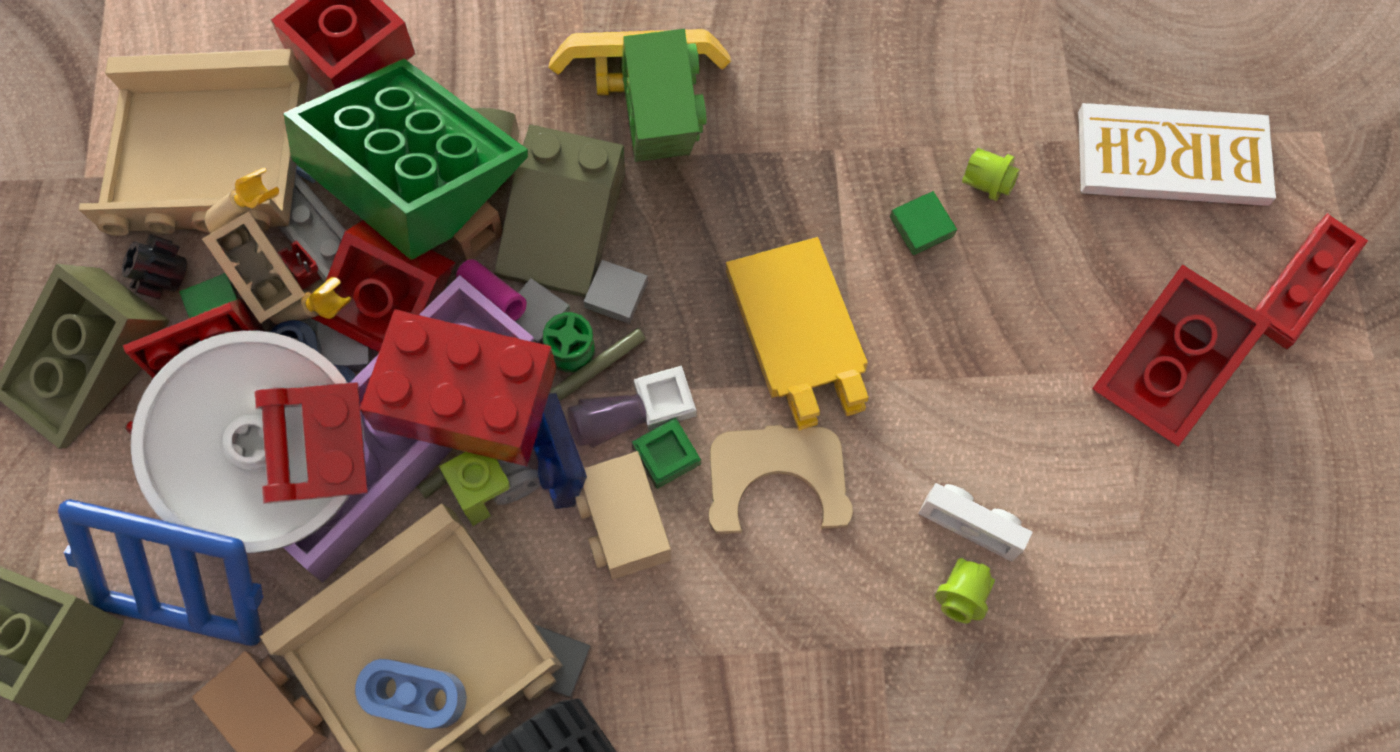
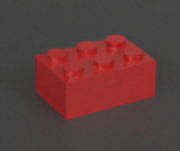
(459, 387)

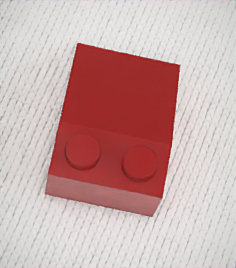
(1181, 355)

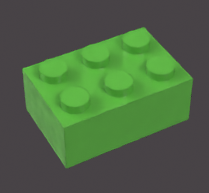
(660, 94)

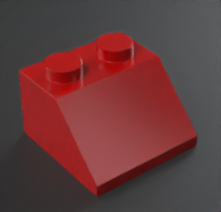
(378, 282)

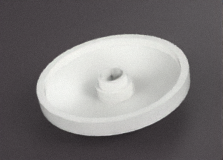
(203, 439)

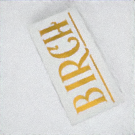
(1176, 154)

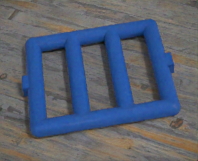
(183, 543)

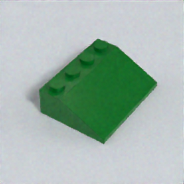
(402, 154)

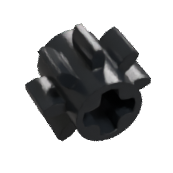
(154, 266)

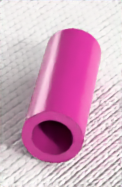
(493, 288)

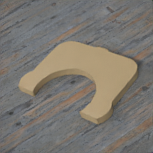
(748, 455)

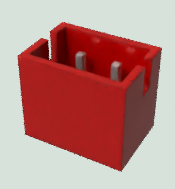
(300, 265)

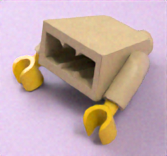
(254, 263)

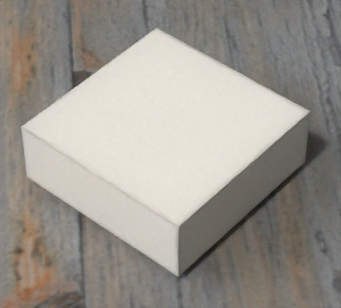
(665, 397)

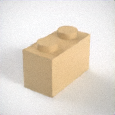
(624, 517)

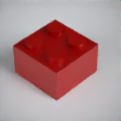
(343, 38)

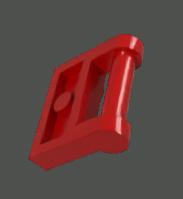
(331, 442)

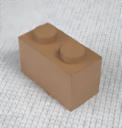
(257, 709)

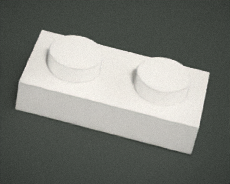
(992, 529)

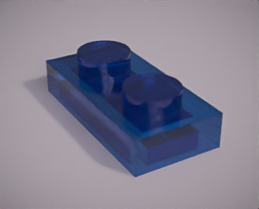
(558, 458)

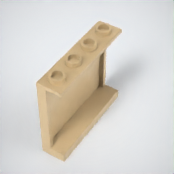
(190, 132)
(421, 603)

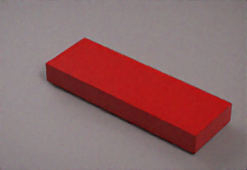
(1309, 279)

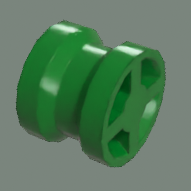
(567, 330)

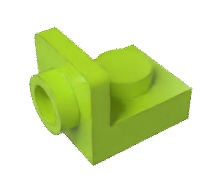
(474, 482)

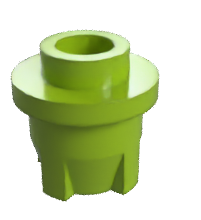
(991, 173)
(966, 591)

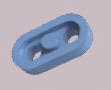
(413, 696)

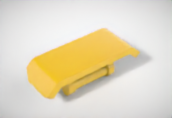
(611, 45)

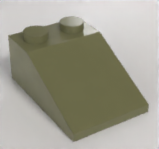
(560, 210)
(73, 351)
(49, 644)

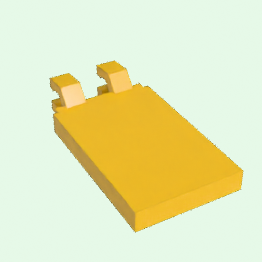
(799, 327)

